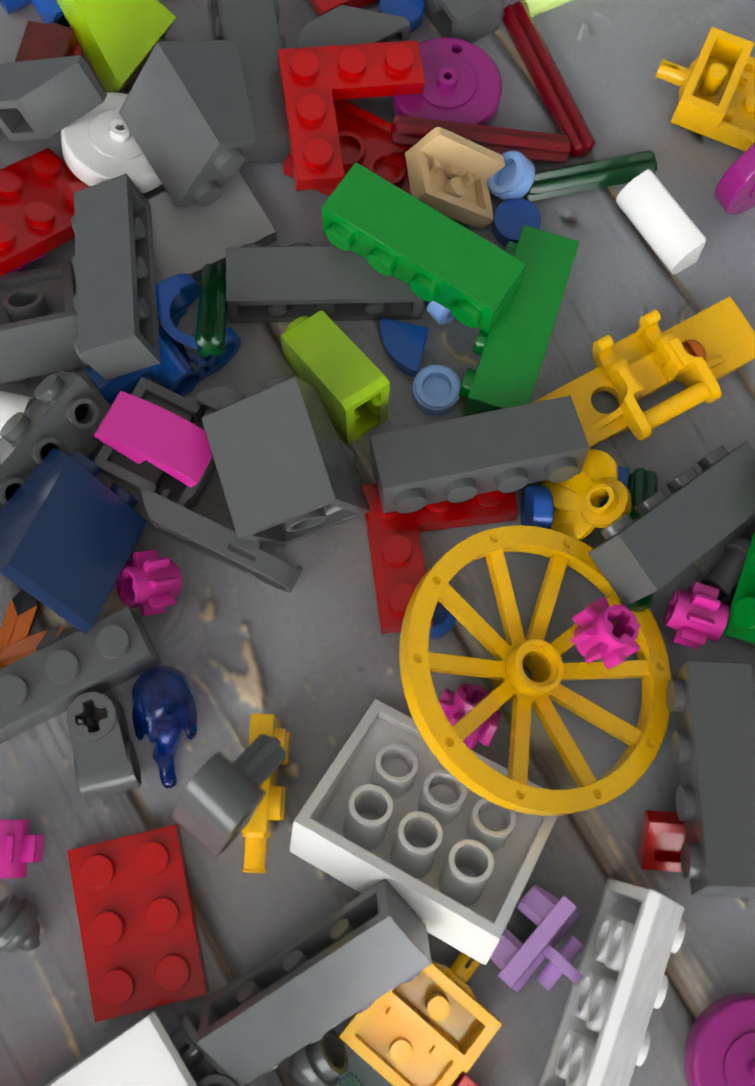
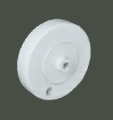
(103, 147)

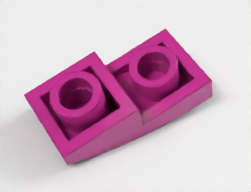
(155, 435)

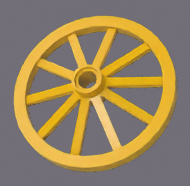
(514, 686)

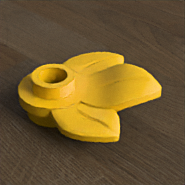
(579, 497)

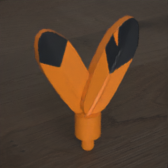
(16, 628)

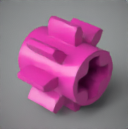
(149, 583)
(696, 615)
(606, 633)
(459, 703)
(18, 848)

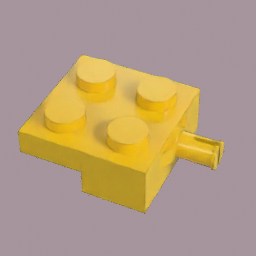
(717, 90)
(273, 804)
(424, 1027)

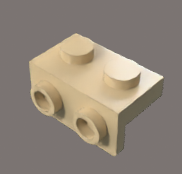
(453, 176)

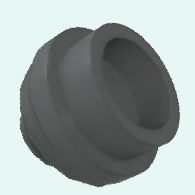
(18, 924)
(320, 1062)

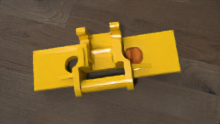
(648, 360)

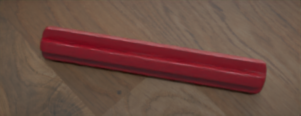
(548, 79)
(532, 144)

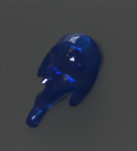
(161, 710)

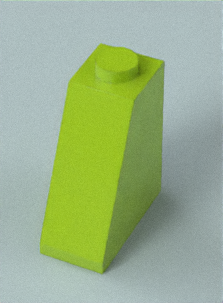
(117, 35)
(344, 377)

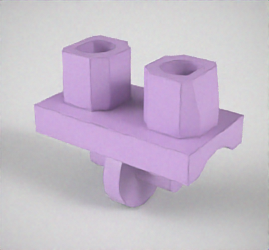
(553, 922)

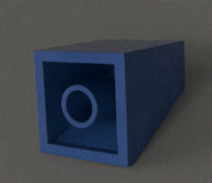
(68, 536)

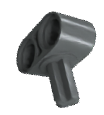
(227, 794)

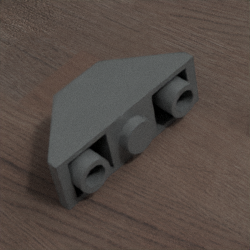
(353, 26)
(46, 96)

